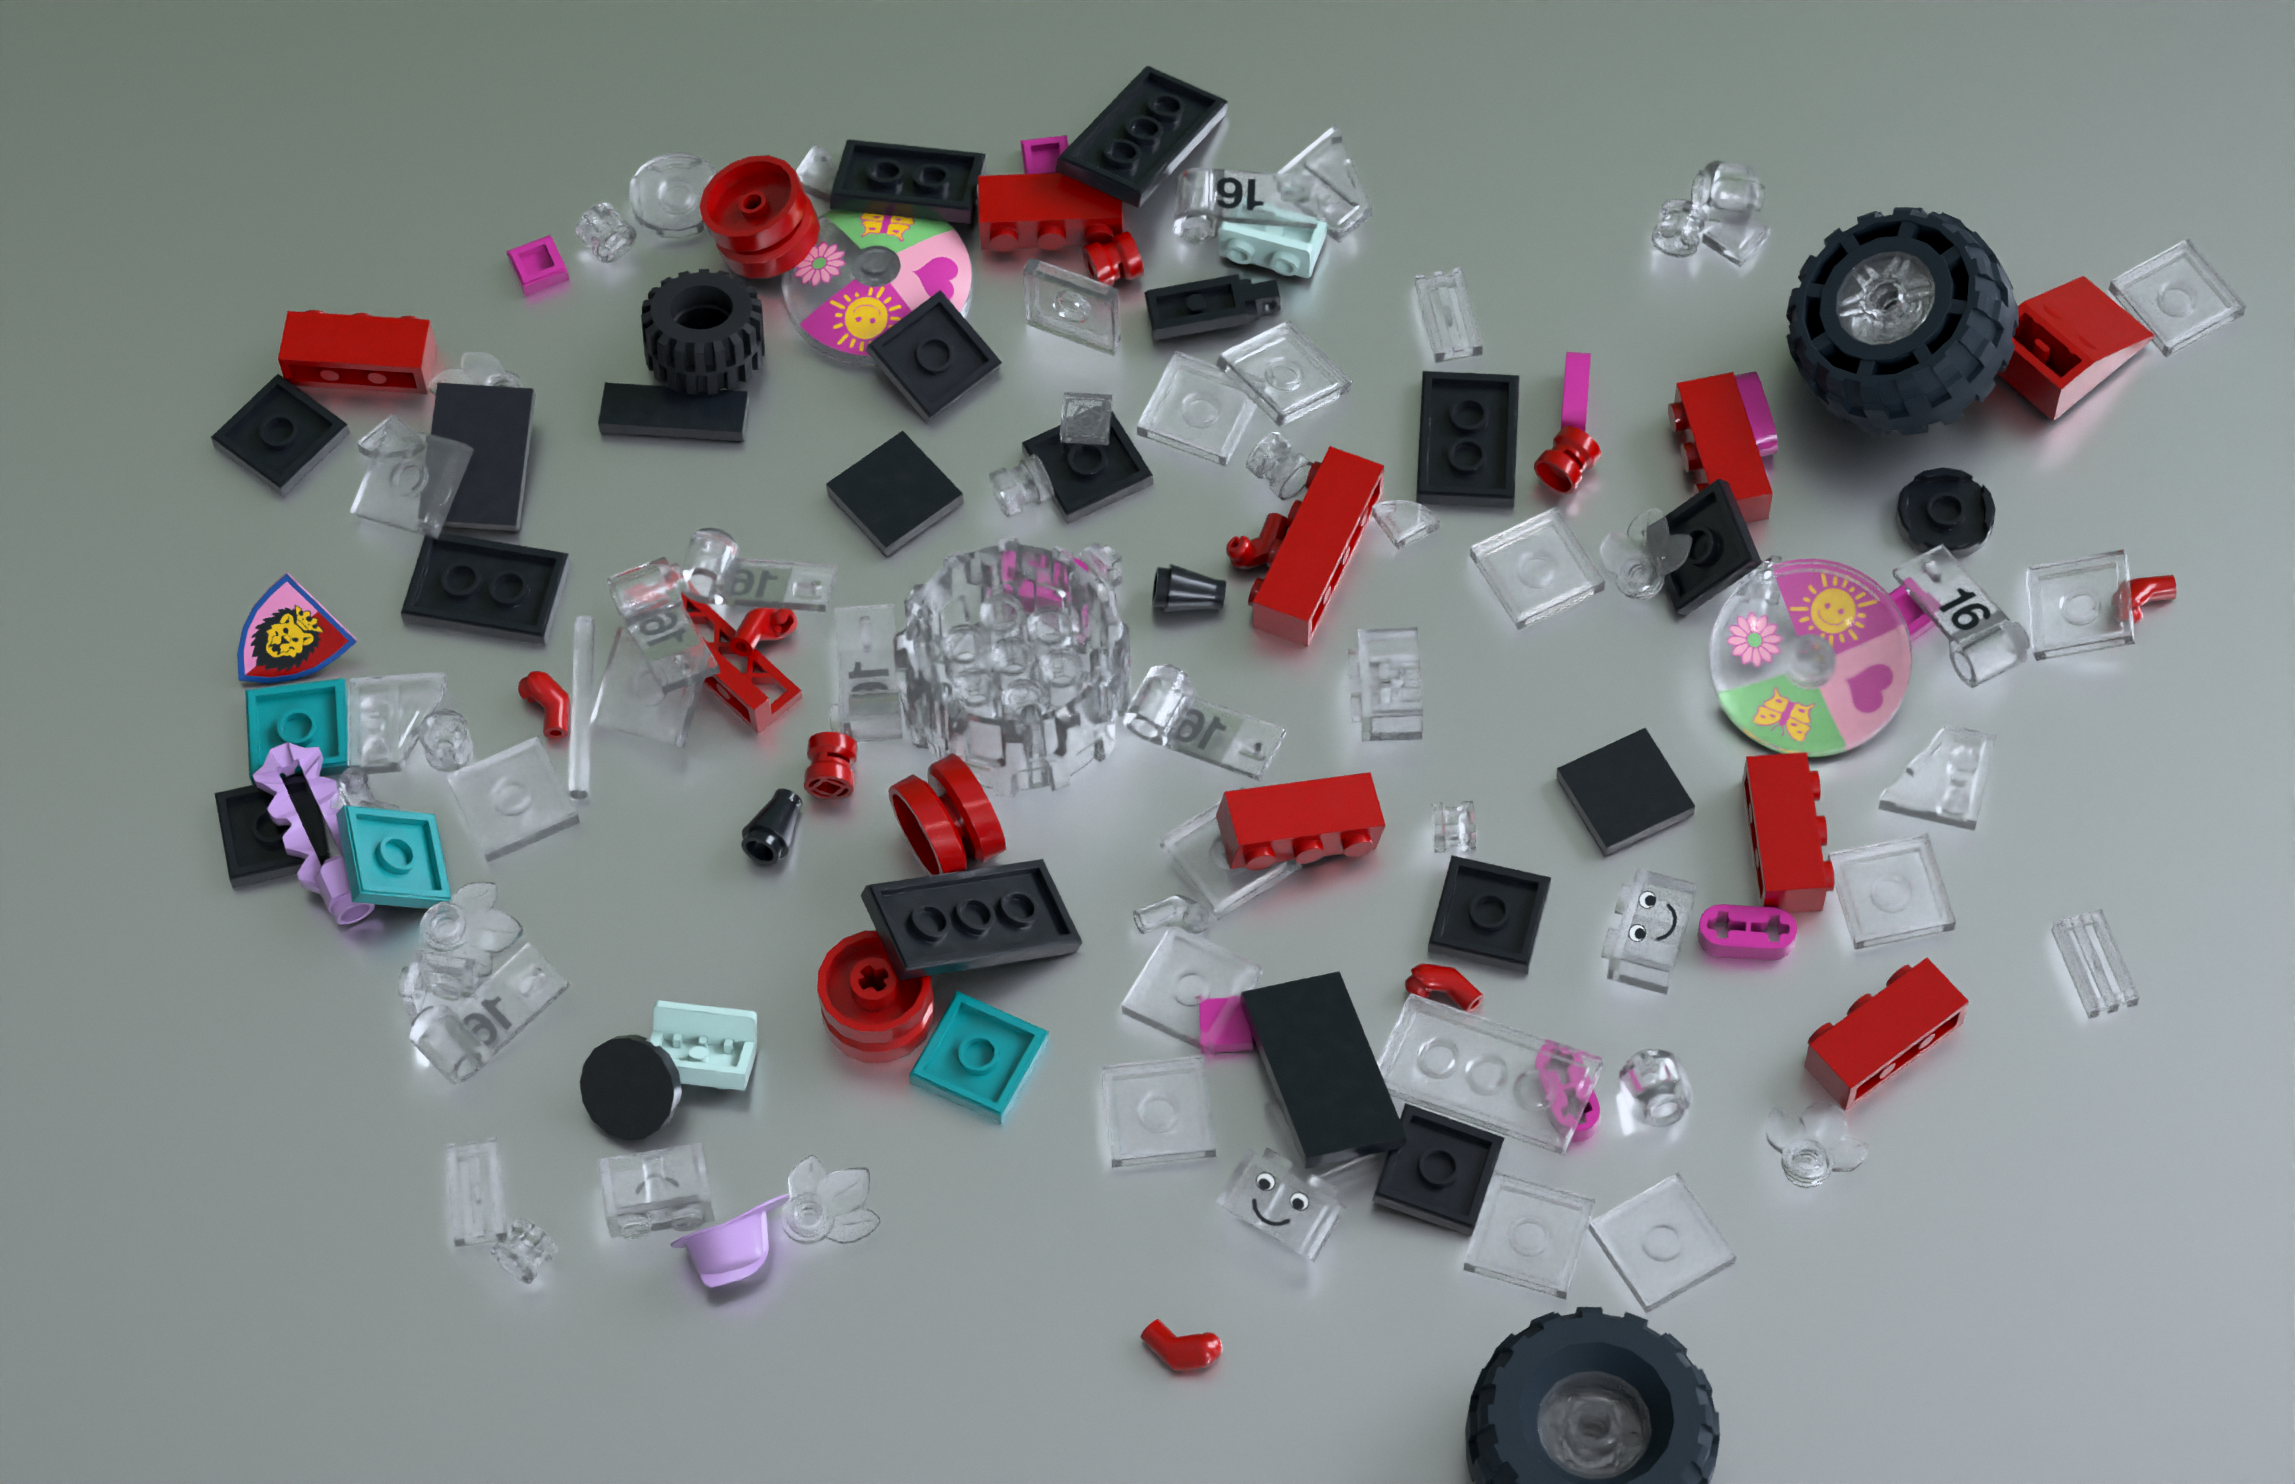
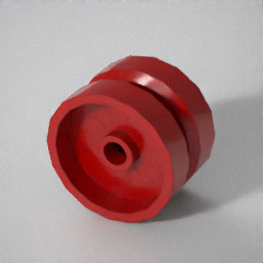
(759, 216)
(947, 817)
(867, 1006)

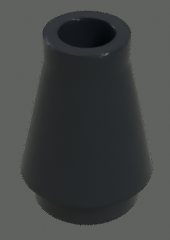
(1186, 590)
(771, 830)

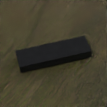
(673, 413)

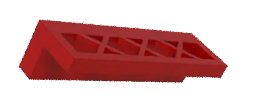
(739, 688)

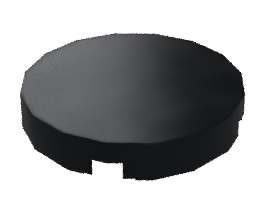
(1945, 510)
(630, 1087)

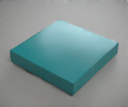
(302, 715)
(393, 857)
(979, 1057)

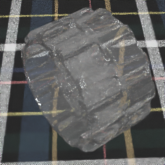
(968, 612)

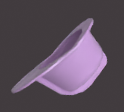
(732, 1248)

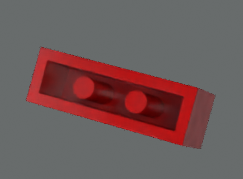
(1044, 212)
(357, 352)
(1721, 441)
(1300, 821)
(1787, 832)
(1885, 1032)

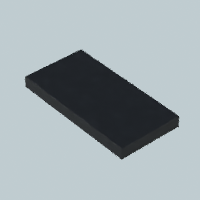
(1142, 136)
(970, 919)
(1322, 1070)

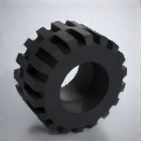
(703, 331)

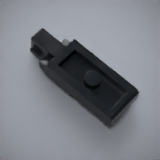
(1209, 305)

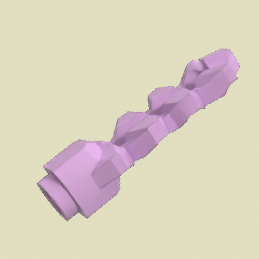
(331, 877)

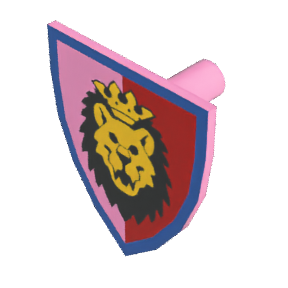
(289, 635)

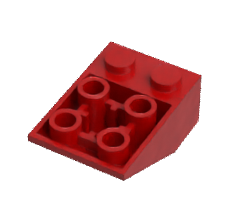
(2070, 345)

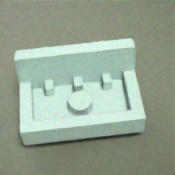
(1280, 248)
(707, 1042)

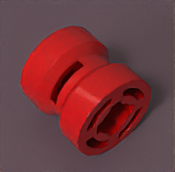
(1113, 260)
(1570, 456)
(830, 766)

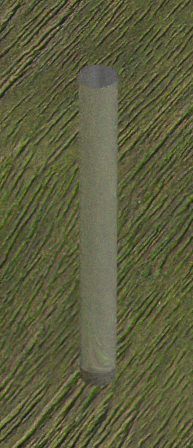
(581, 707)

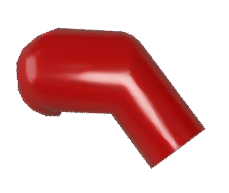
(1255, 552)
(2149, 590)
(762, 625)
(552, 697)
(1446, 980)
(1182, 1352)

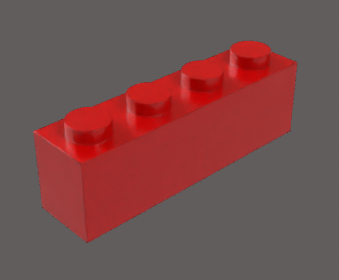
(1317, 545)

